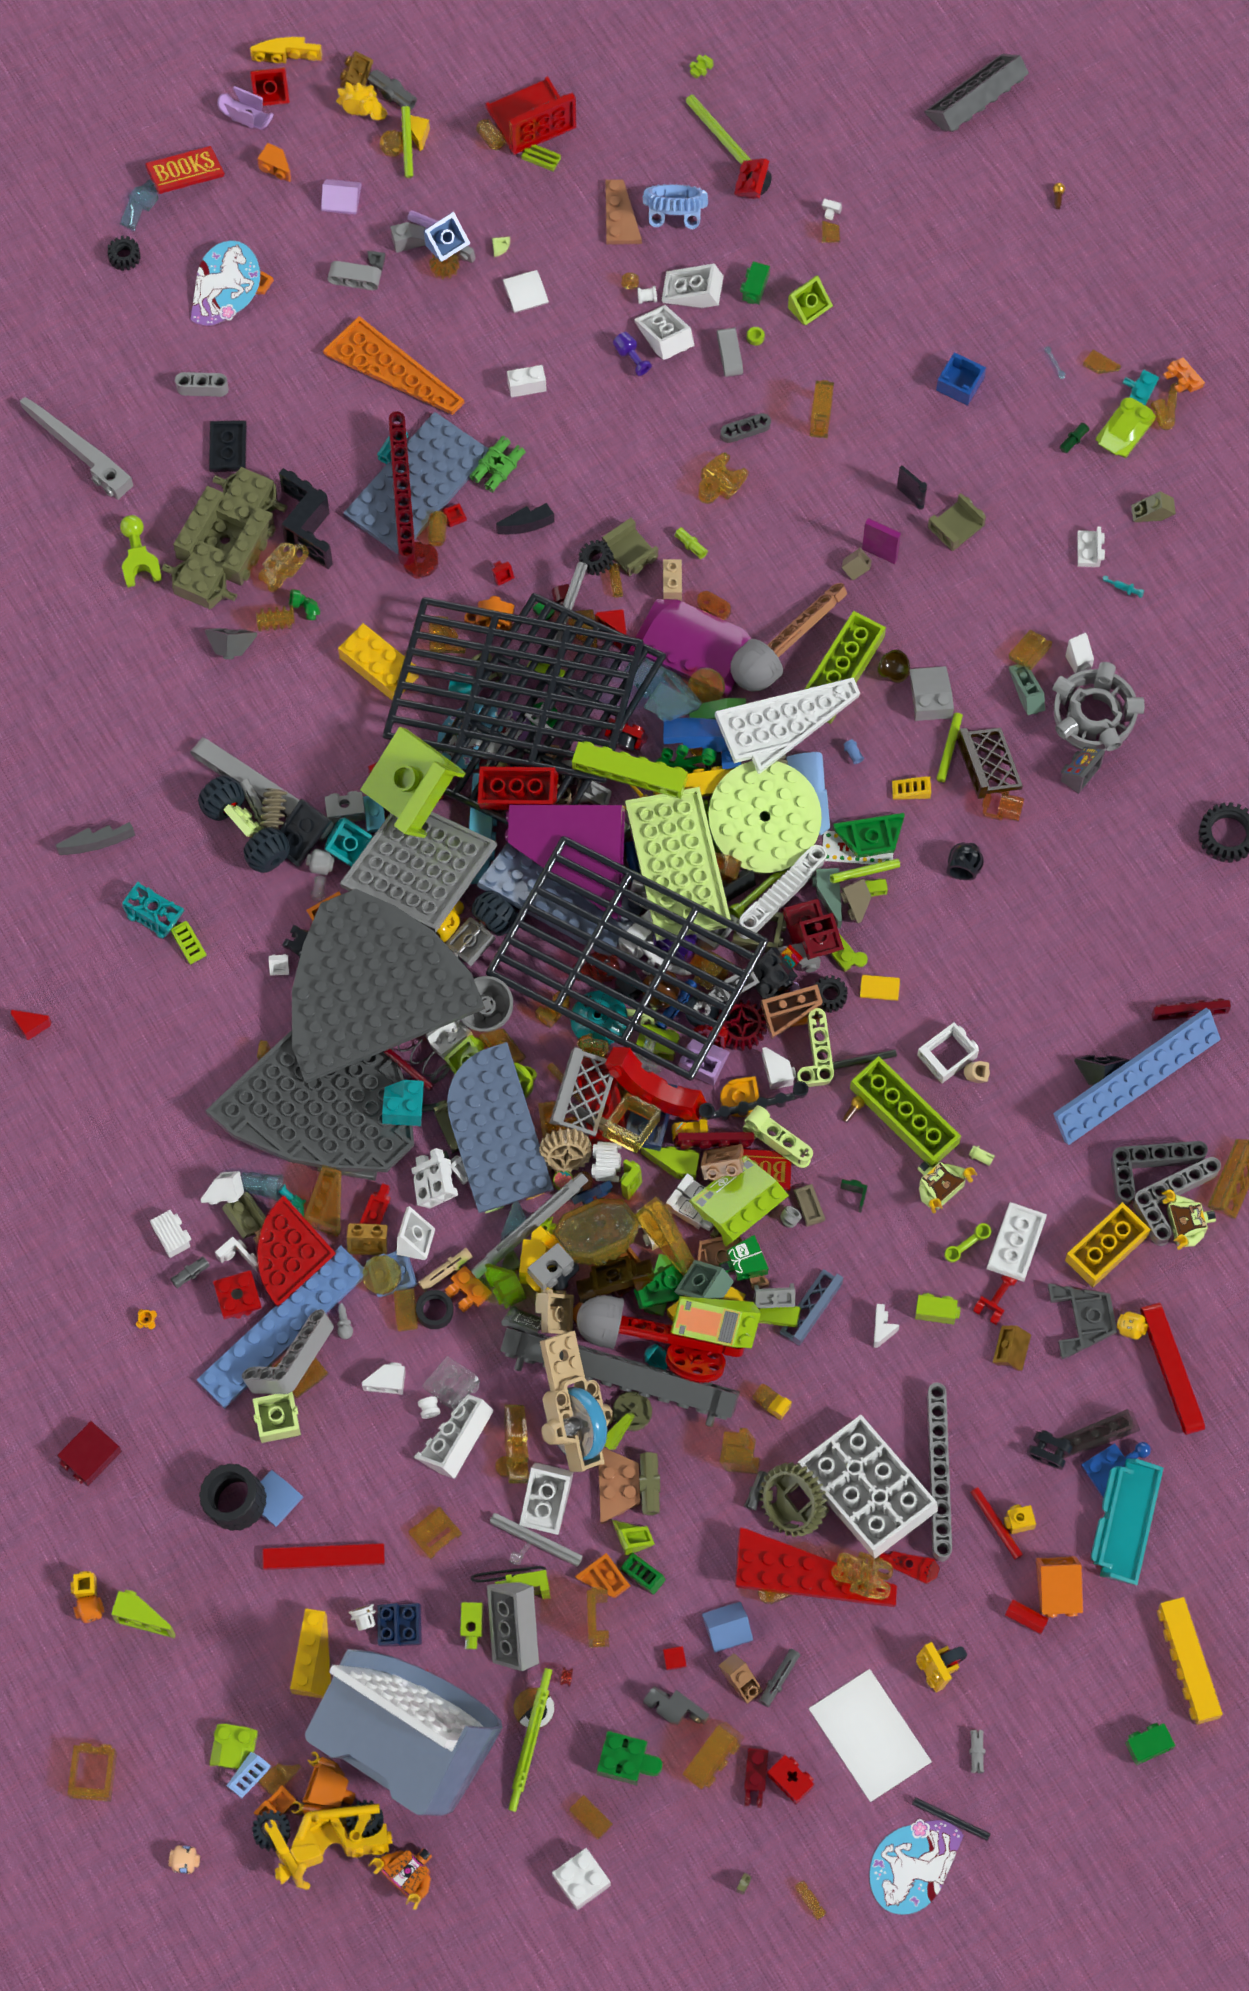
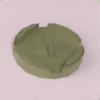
(636, 1404)

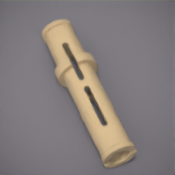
(464, 1256)

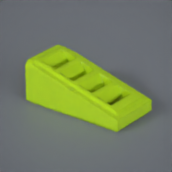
(185, 927)
(617, 1432)

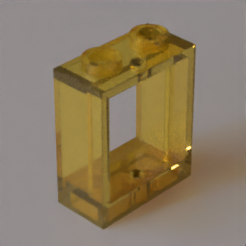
(821, 409)
(623, 1136)
(90, 1793)

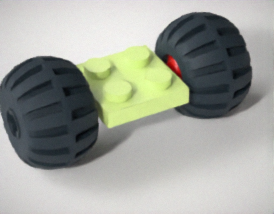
(266, 846)

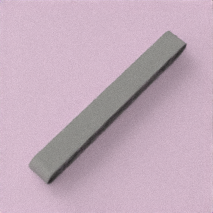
(228, 765)
(942, 1461)

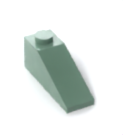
(1028, 689)
(828, 892)

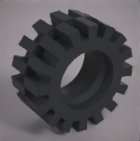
(122, 244)
(593, 549)
(840, 988)

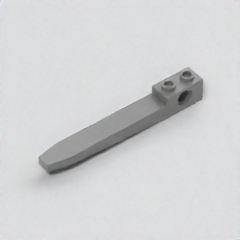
(100, 464)

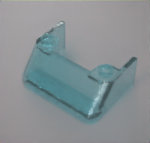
(668, 693)

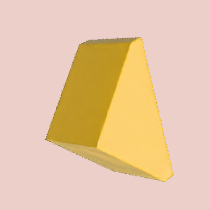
(419, 131)

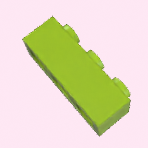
(877, 887)

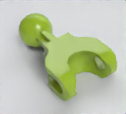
(138, 557)

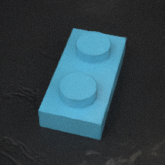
(374, 814)

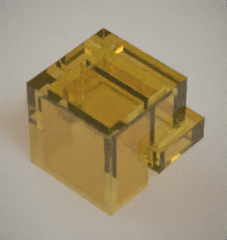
(739, 1451)

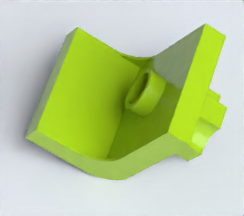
(410, 781)

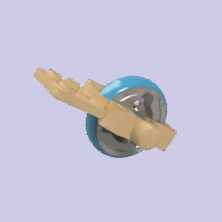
(573, 1408)

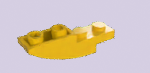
(280, 49)

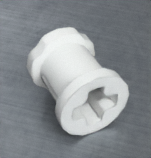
(647, 294)

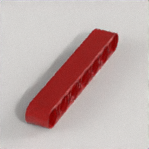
(1173, 1369)

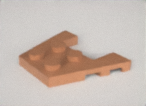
(714, 1252)

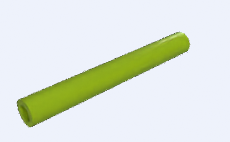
(407, 142)
(949, 747)
(865, 870)

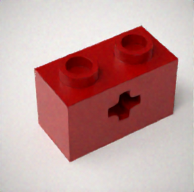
(794, 1790)

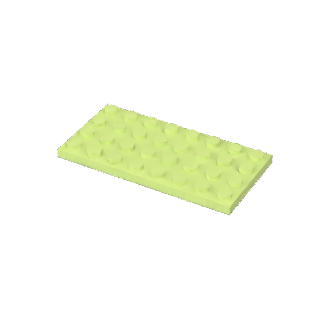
(678, 853)

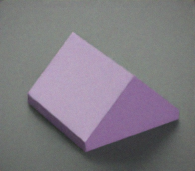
(340, 196)

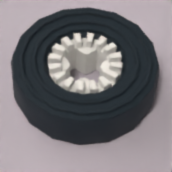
(696, 1003)

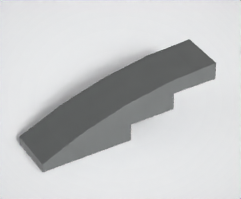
(87, 841)

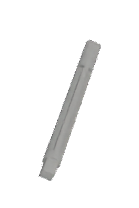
(531, 1224)

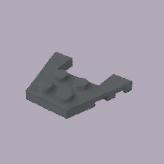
(1092, 1317)

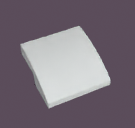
(525, 291)

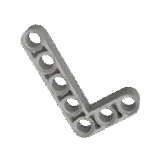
(1154, 1200)
(295, 1362)

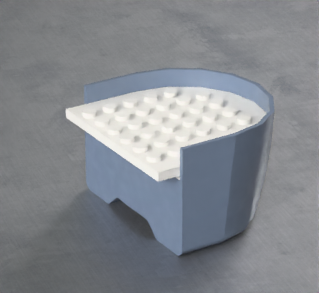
(404, 1730)

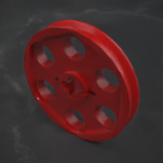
(701, 1363)

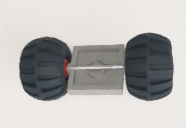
(474, 938)

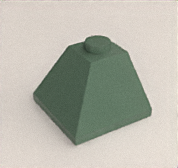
(704, 1281)

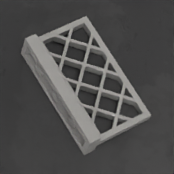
(567, 1087)

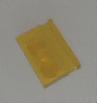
(1030, 649)

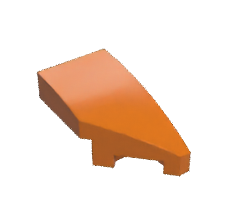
(280, 1801)

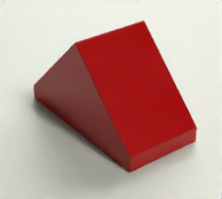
(30, 1023)

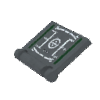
(522, 1321)

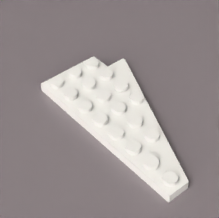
(777, 724)

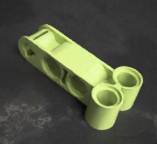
(760, 1123)

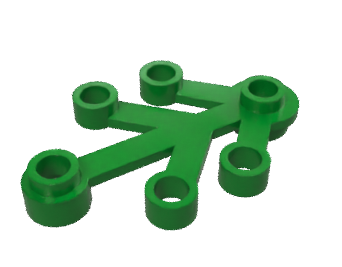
(707, 757)

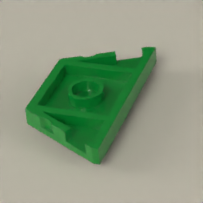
(871, 835)

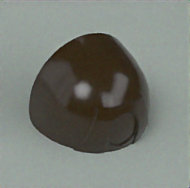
(894, 666)

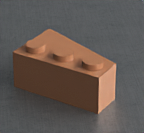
(787, 1009)

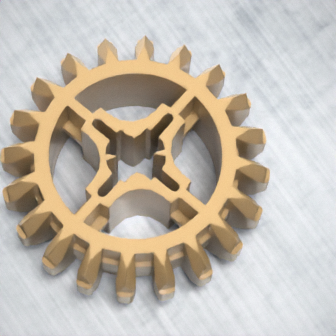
(565, 1150)

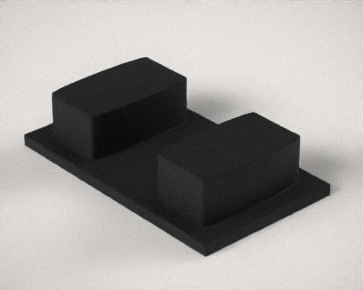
(744, 882)

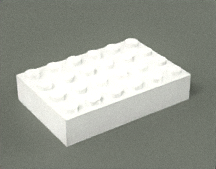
(869, 1486)

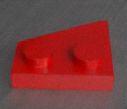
(721, 1039)

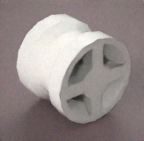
(429, 1407)

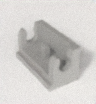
(774, 1297)

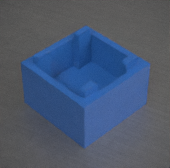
(961, 379)

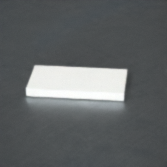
(1016, 1241)

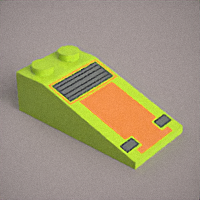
(717, 1321)

